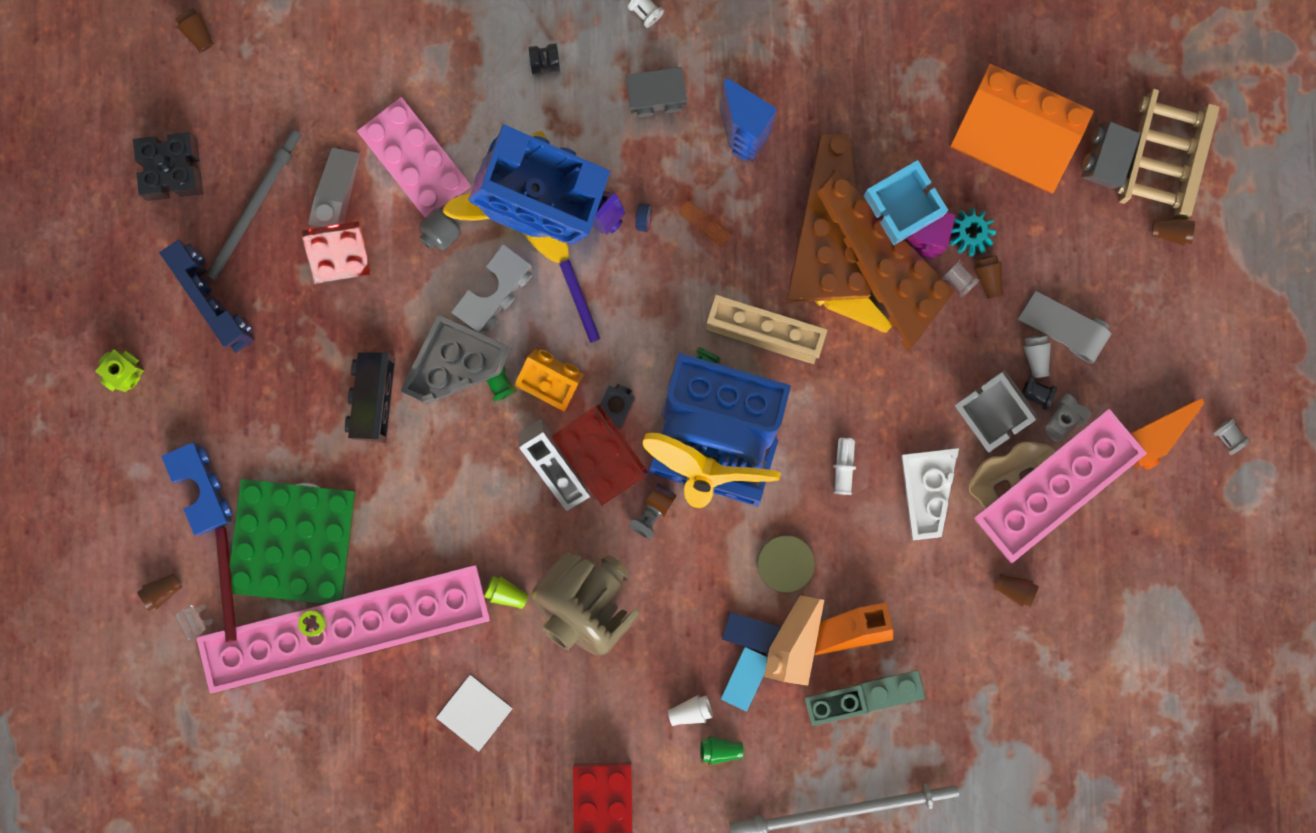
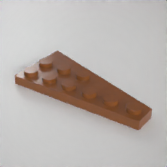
(823, 262)
(894, 273)

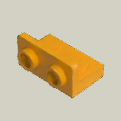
(549, 379)

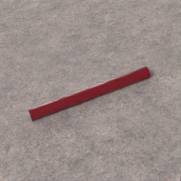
(225, 584)

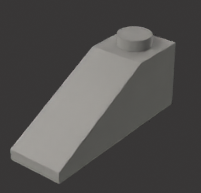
(334, 189)
(552, 464)

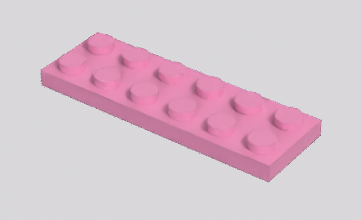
(1060, 486)

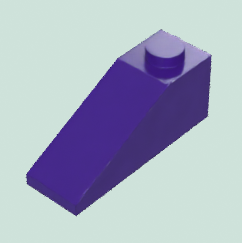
(608, 213)

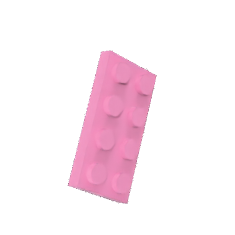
(413, 157)

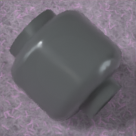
(439, 230)

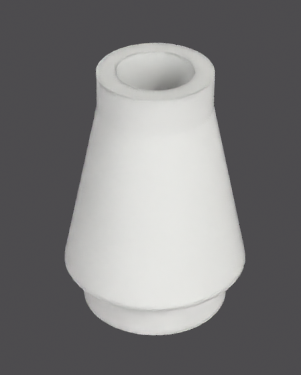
(691, 711)

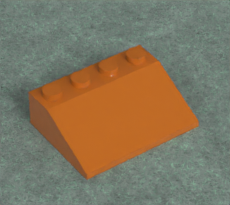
(1021, 128)

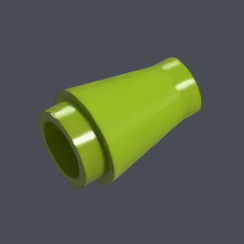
(505, 593)

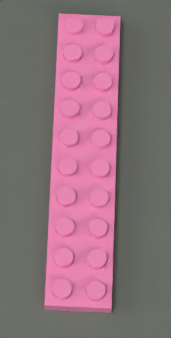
(351, 629)

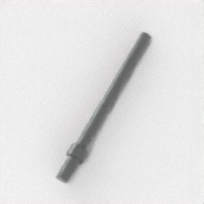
(281, 157)

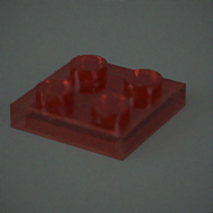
(336, 252)

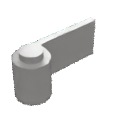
(1080, 334)

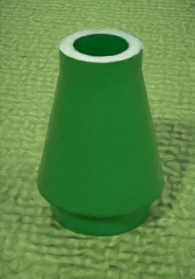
(720, 750)

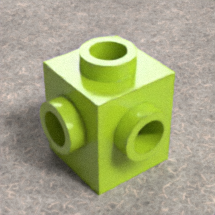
(128, 373)

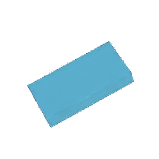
(745, 679)

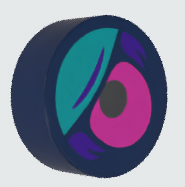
(643, 217)

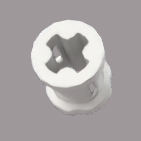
(646, 11)

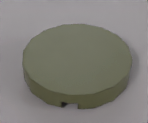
(786, 564)

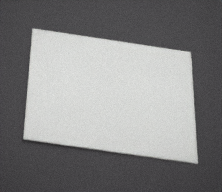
(474, 713)

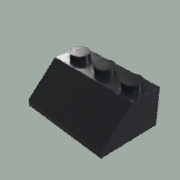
(370, 396)

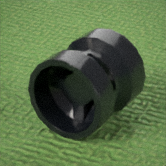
(537, 59)

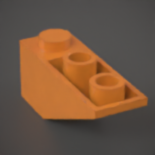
(855, 629)

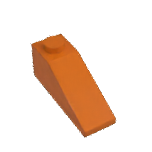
(1162, 433)

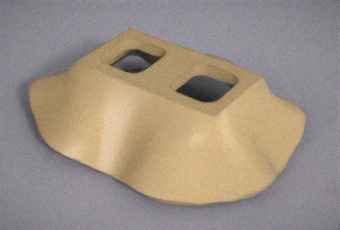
(1008, 468)

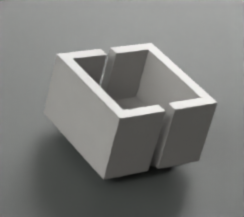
(996, 410)

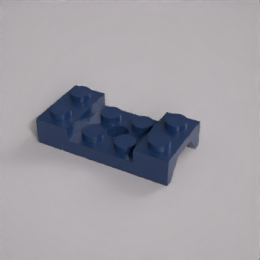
(187, 267)

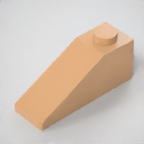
(794, 646)

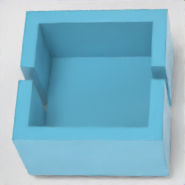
(904, 204)

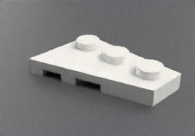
(927, 490)

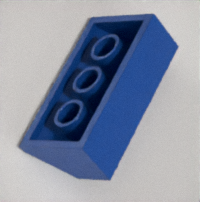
(746, 120)

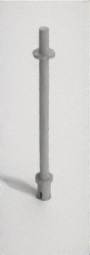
(763, 825)

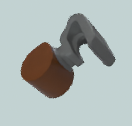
(656, 505)

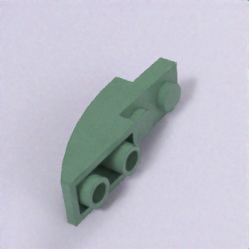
(865, 697)

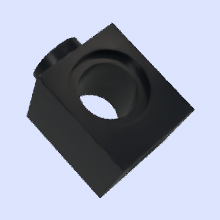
(618, 392)

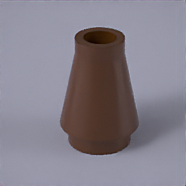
(194, 29)
(1174, 230)
(990, 275)
(1017, 589)
(159, 591)

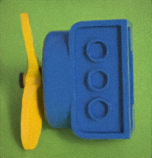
(535, 191)
(717, 426)

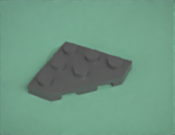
(453, 361)

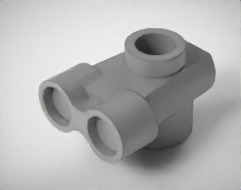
(1066, 418)

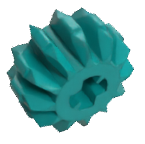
(979, 240)

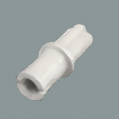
(844, 466)

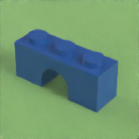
(210, 509)

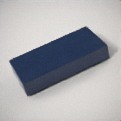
(750, 632)

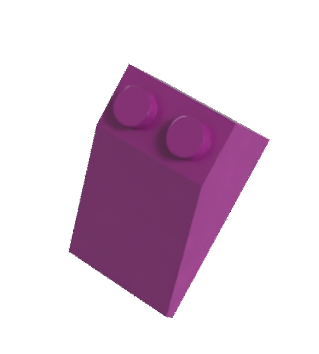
(934, 238)

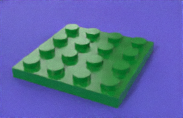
(291, 541)

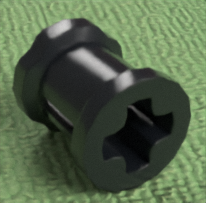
(1039, 392)

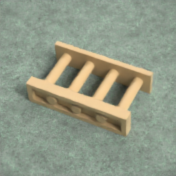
(1196, 148)
(765, 329)

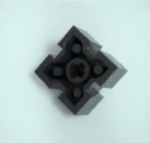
(168, 166)

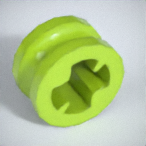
(303, 627)

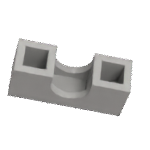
(480, 312)

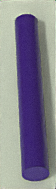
(579, 301)

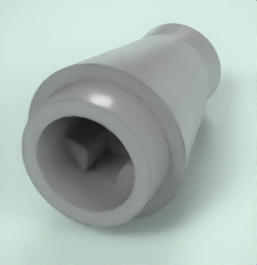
(1038, 355)

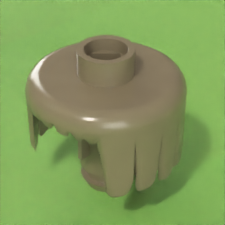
(576, 601)

